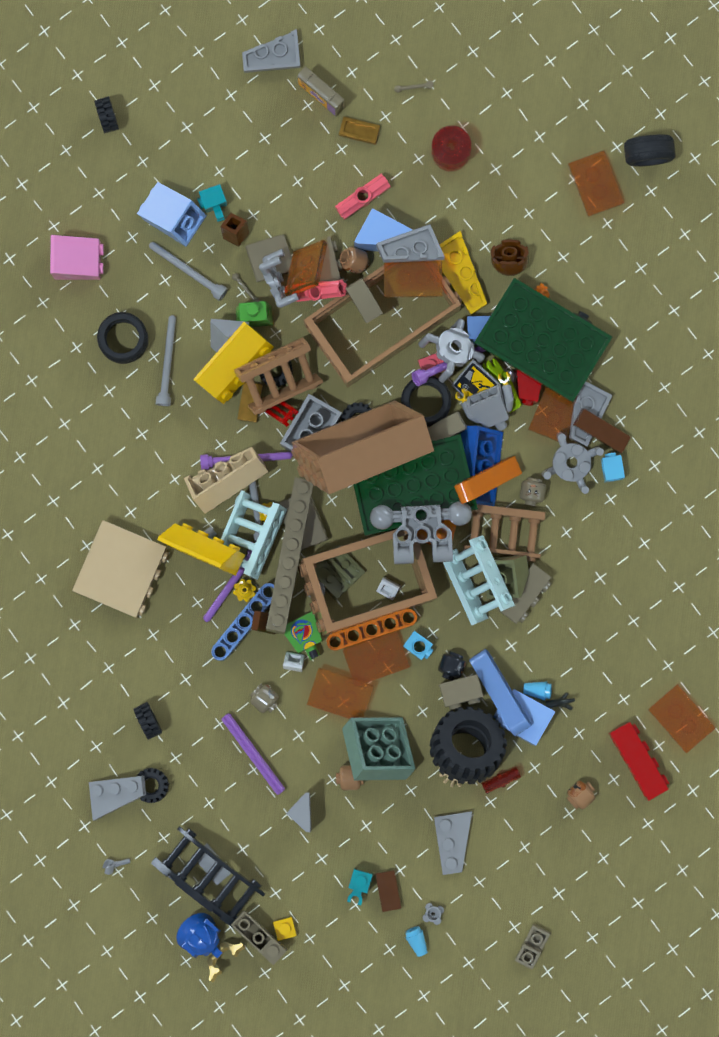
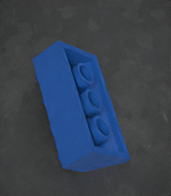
(482, 451)

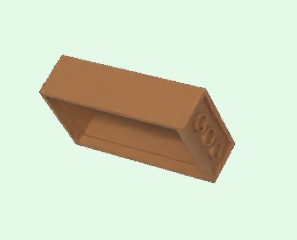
(349, 379)

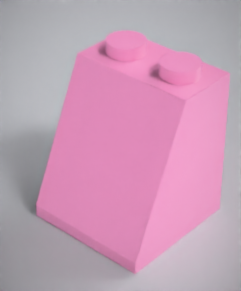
(76, 258)

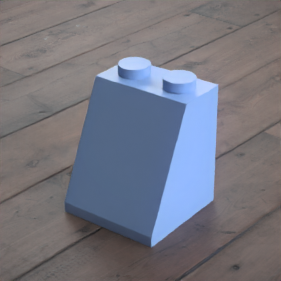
(172, 213)
(377, 229)
(537, 714)

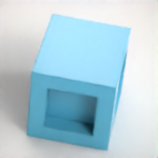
(612, 467)
(409, 646)

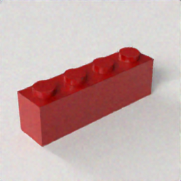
(638, 760)

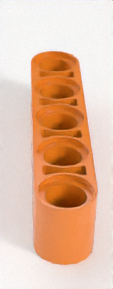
(488, 479)
(381, 629)

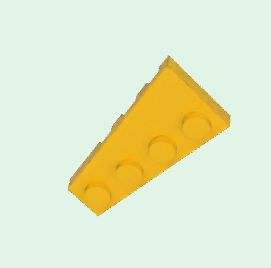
(461, 273)

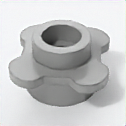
(437, 910)

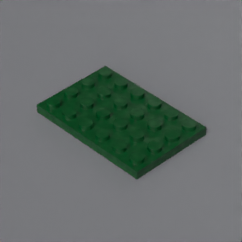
(543, 340)
(416, 483)

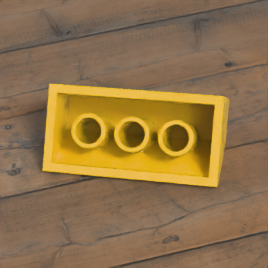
(241, 348)
(203, 548)

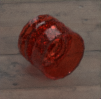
(443, 155)

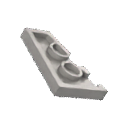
(274, 55)
(592, 400)
(452, 840)

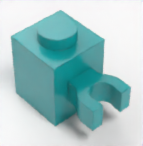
(213, 200)
(359, 883)

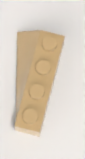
(225, 479)

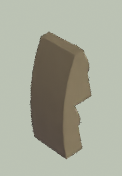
(363, 300)
(447, 427)
(532, 946)

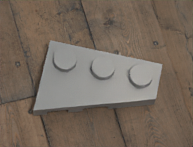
(411, 246)
(112, 794)

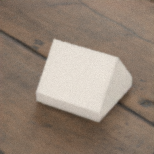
(388, 588)
(293, 661)

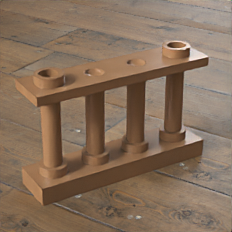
(264, 366)
(515, 517)

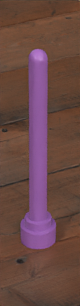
(421, 376)
(208, 461)
(226, 590)

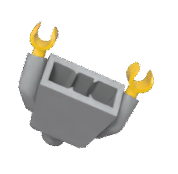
(489, 406)

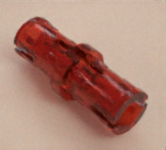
(501, 780)

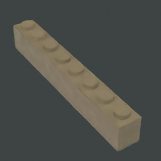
(289, 556)

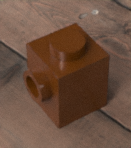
(234, 229)

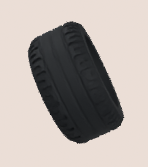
(649, 150)
(112, 320)
(441, 387)

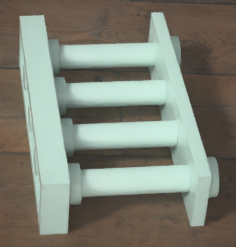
(267, 531)
(464, 587)

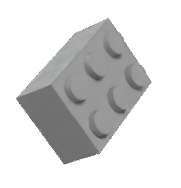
(311, 418)

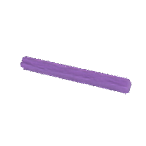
(253, 754)

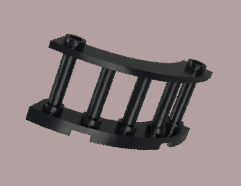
(198, 890)

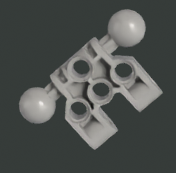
(383, 517)

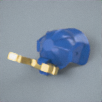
(200, 937)

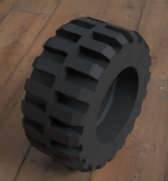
(478, 725)

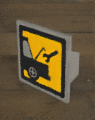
(474, 379)

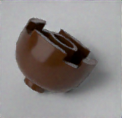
(509, 257)

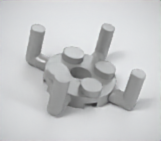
(275, 278)
(447, 353)
(583, 462)

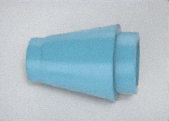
(538, 690)
(416, 940)

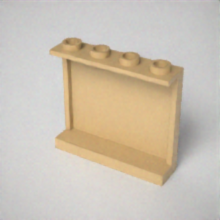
(120, 569)

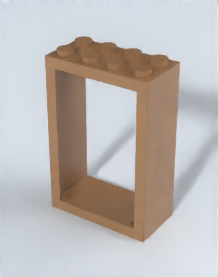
(362, 447)
(319, 606)

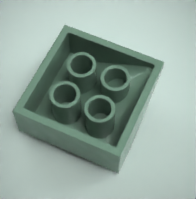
(378, 748)

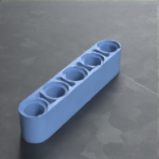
(235, 626)
(500, 692)

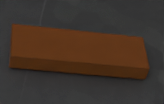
(601, 430)

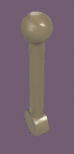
(429, 84)
(235, 277)

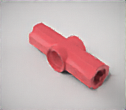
(372, 189)
(324, 290)

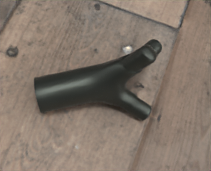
(561, 702)

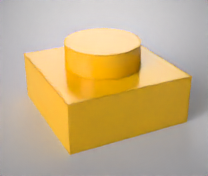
(284, 928)

